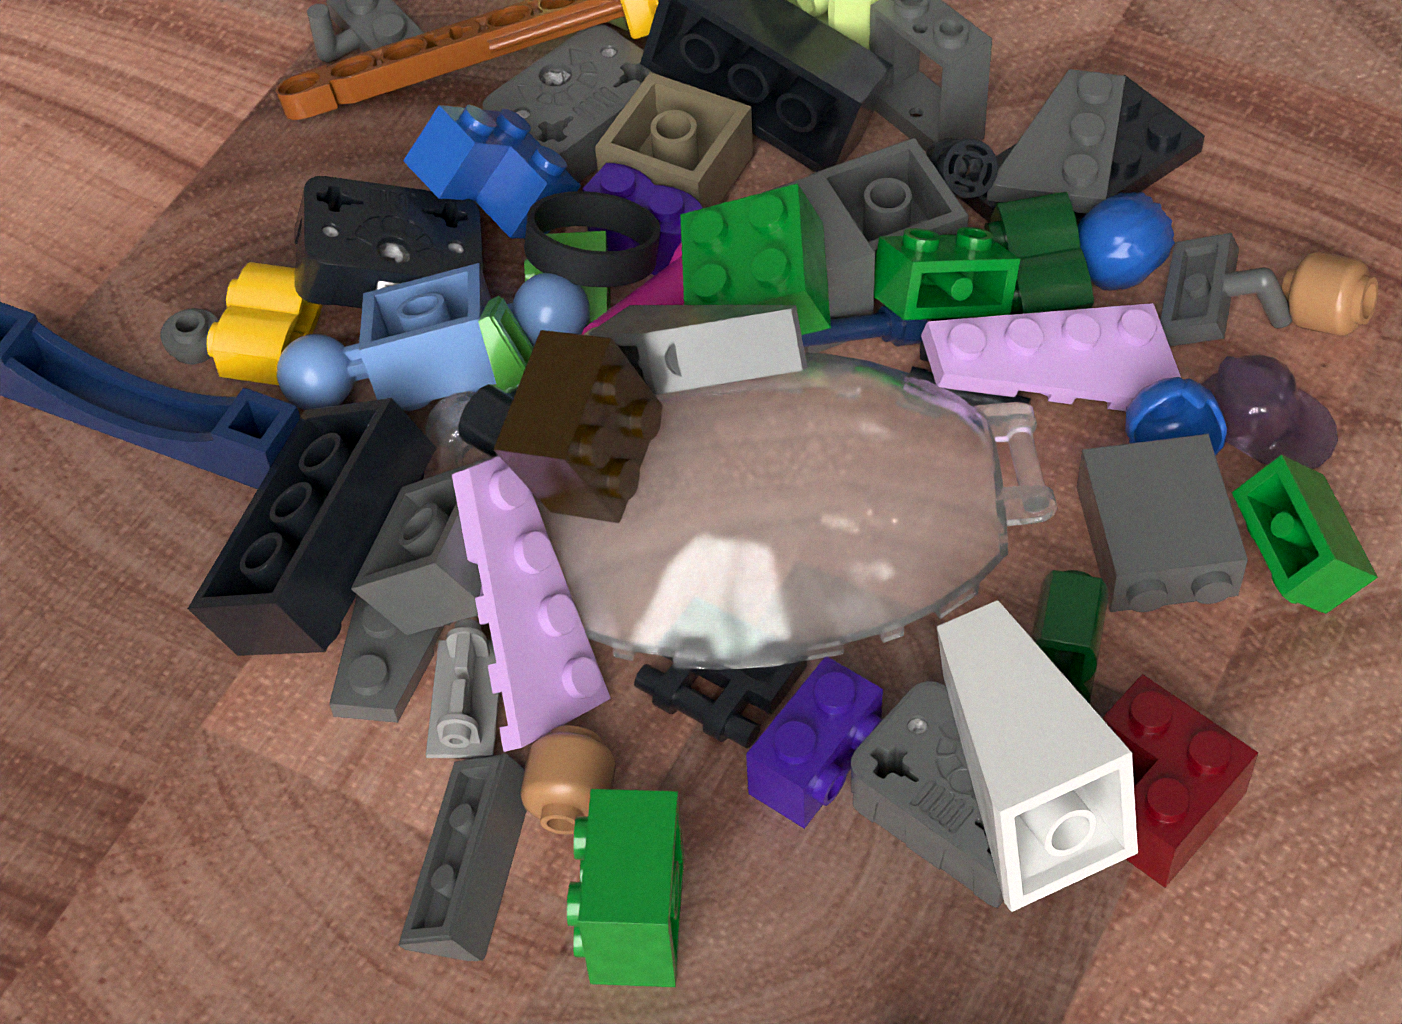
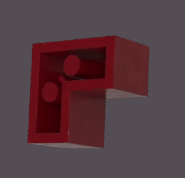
(1183, 775)

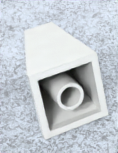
(1039, 759)

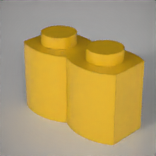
(259, 323)

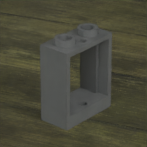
(964, 52)

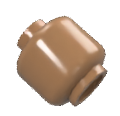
(1330, 293)
(561, 774)

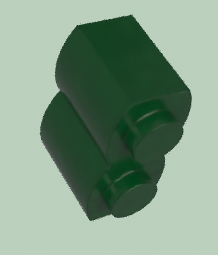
(1048, 243)
(1072, 624)

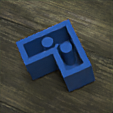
(488, 161)

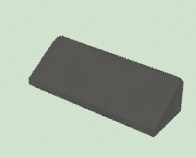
(467, 860)

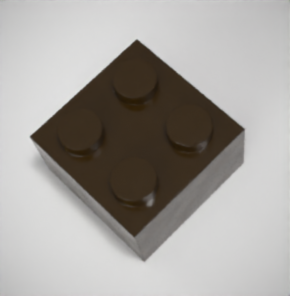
(579, 426)

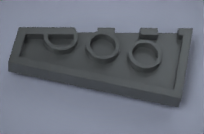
(379, 666)

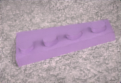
(1060, 354)
(534, 625)

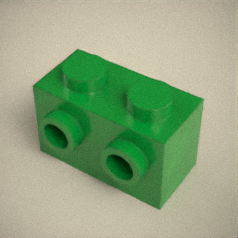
(945, 274)
(1303, 535)

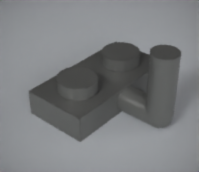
(363, 26)
(1202, 286)

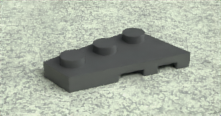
(1066, 144)

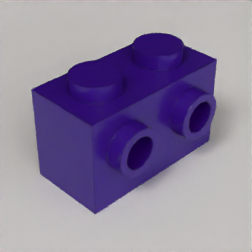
(811, 742)

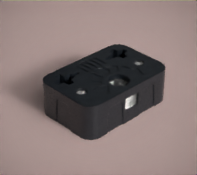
(376, 236)

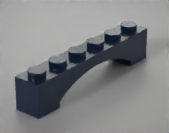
(215, 433)

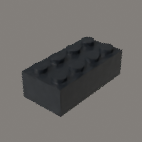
(800, 76)
(310, 528)

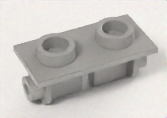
(462, 698)

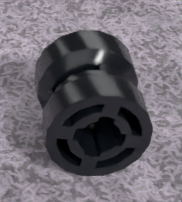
(948, 160)

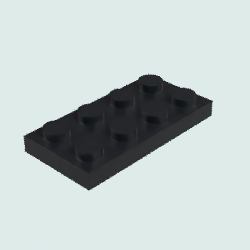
(1147, 147)

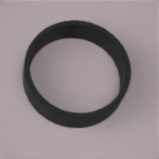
(588, 266)

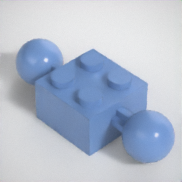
(423, 339)

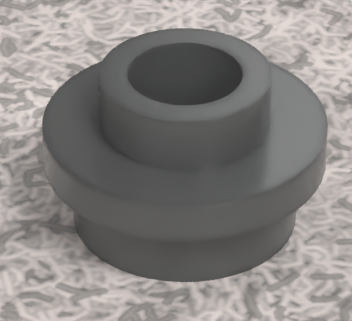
(186, 335)

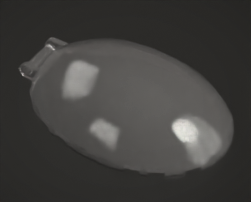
(802, 517)

